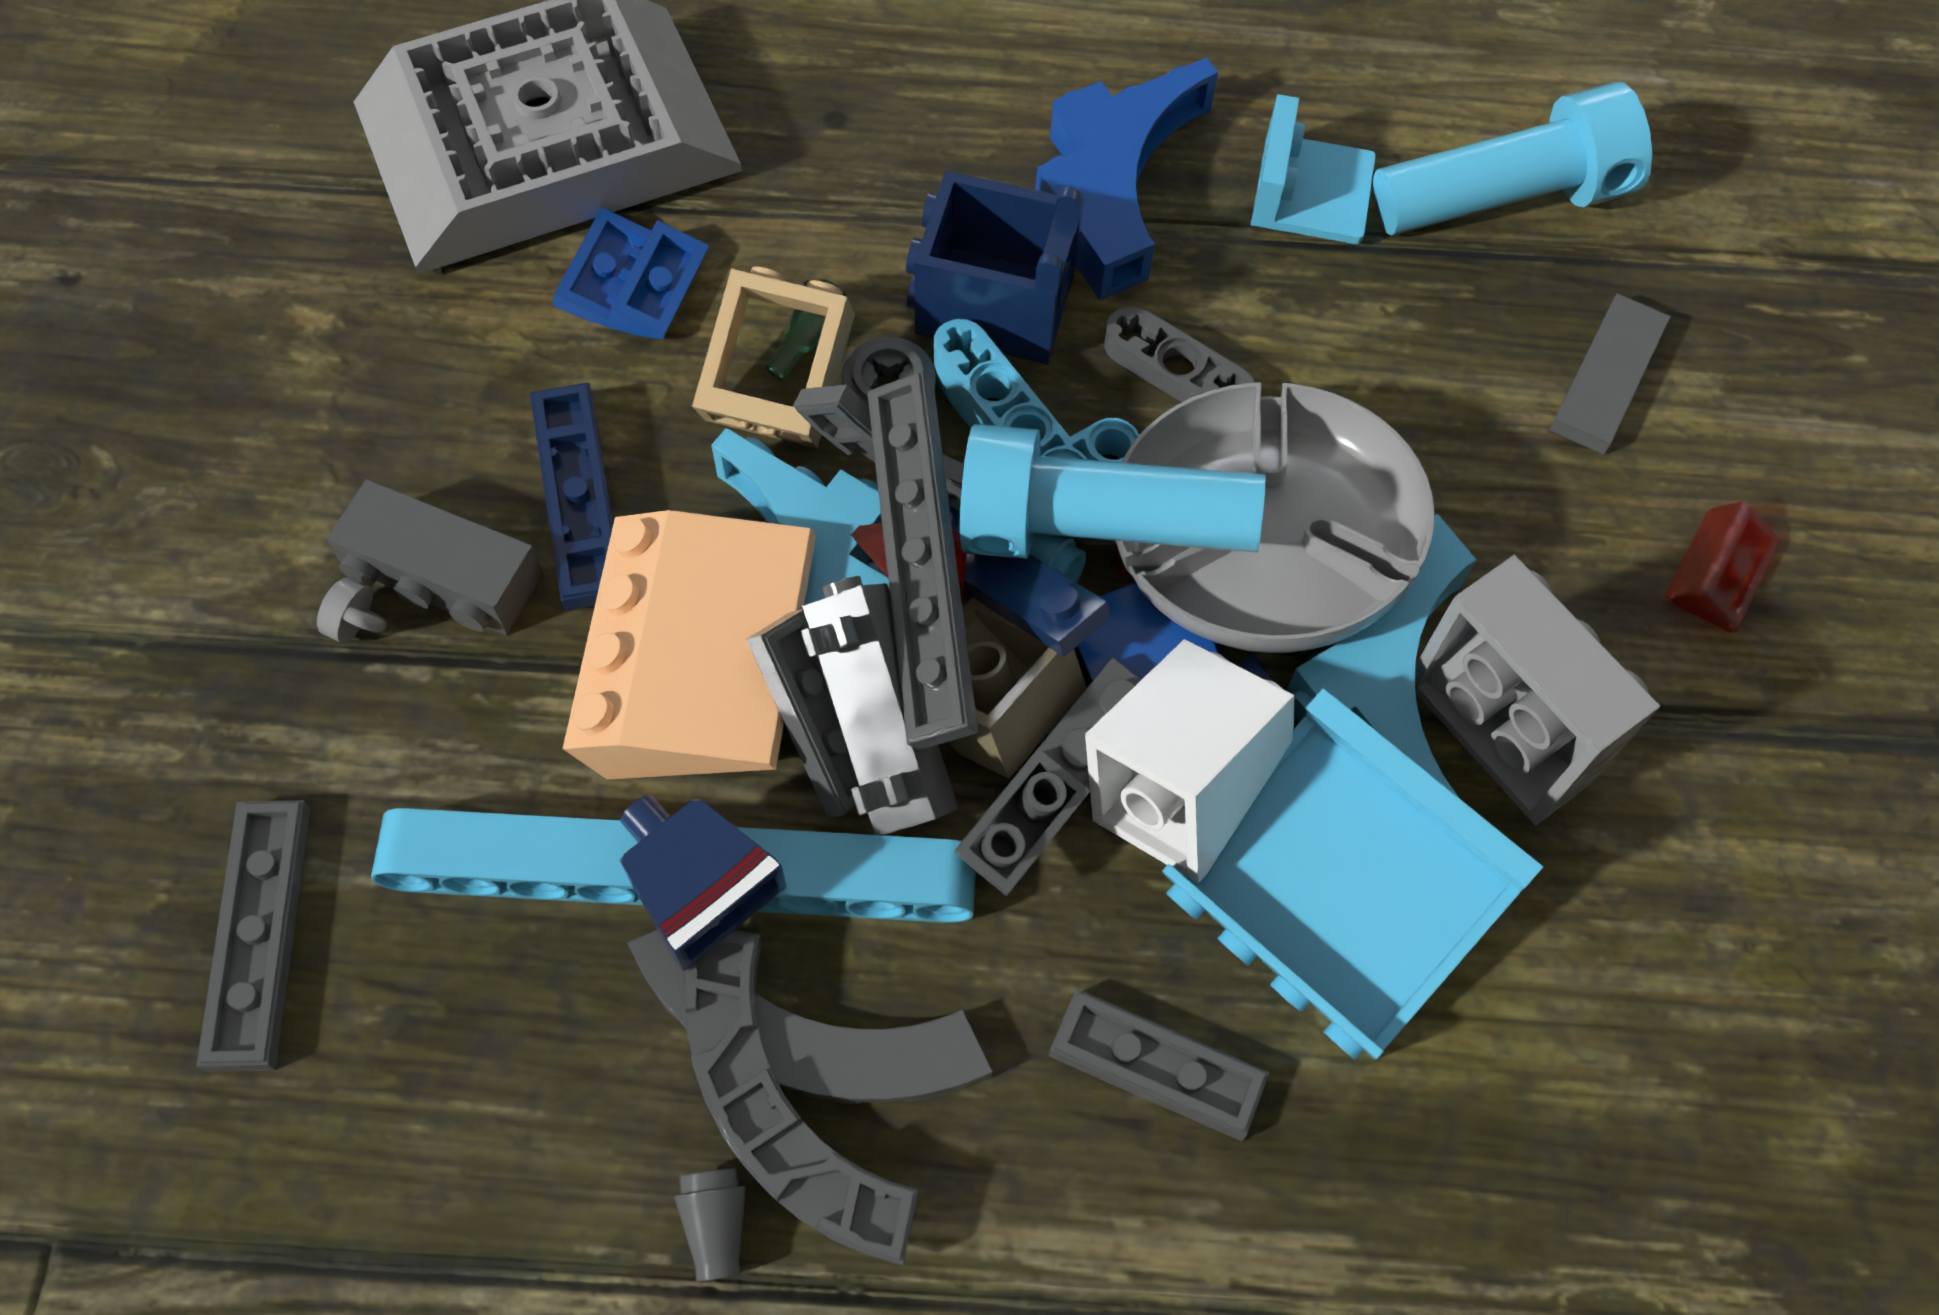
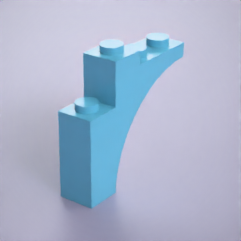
(801, 500)
(1377, 665)

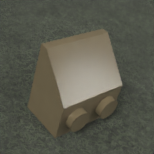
(1017, 690)

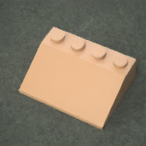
(667, 648)

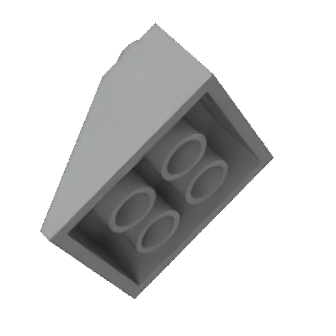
(1529, 689)

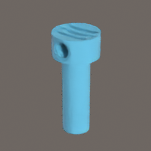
(1589, 149)
(1018, 493)

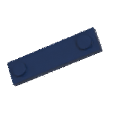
(574, 489)
(1034, 597)

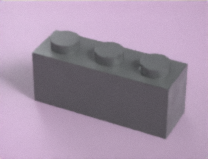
(435, 558)

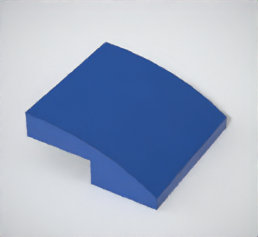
(630, 275)
(1134, 636)

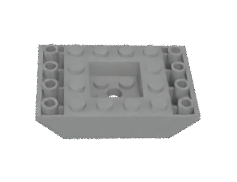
(487, 171)

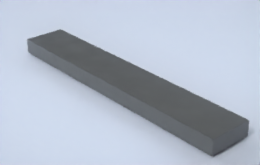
(921, 563)

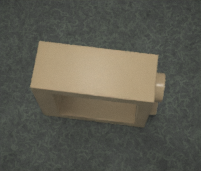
(758, 414)

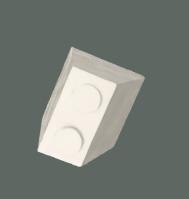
(1187, 756)

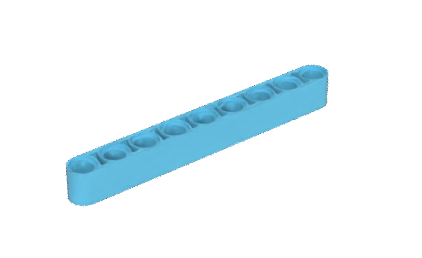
(582, 864)

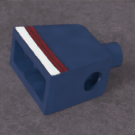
(696, 874)

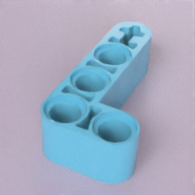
(966, 345)

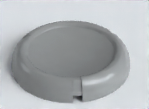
(1339, 522)

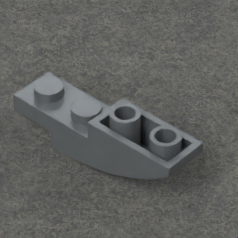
(1044, 789)

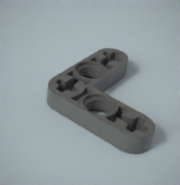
(1210, 370)

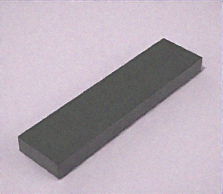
(254, 937)

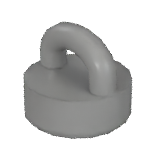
(347, 610)

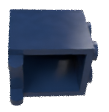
(996, 260)

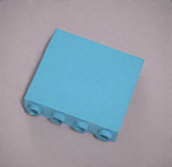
(1356, 879)

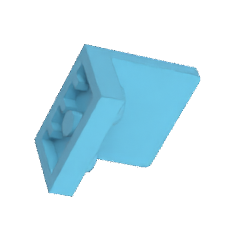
(1311, 183)

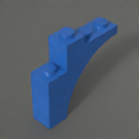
(1102, 154)

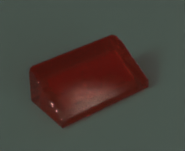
(1724, 565)

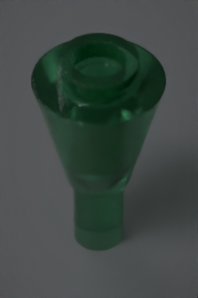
(800, 337)

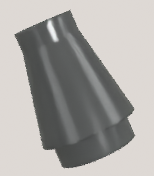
(713, 1221)

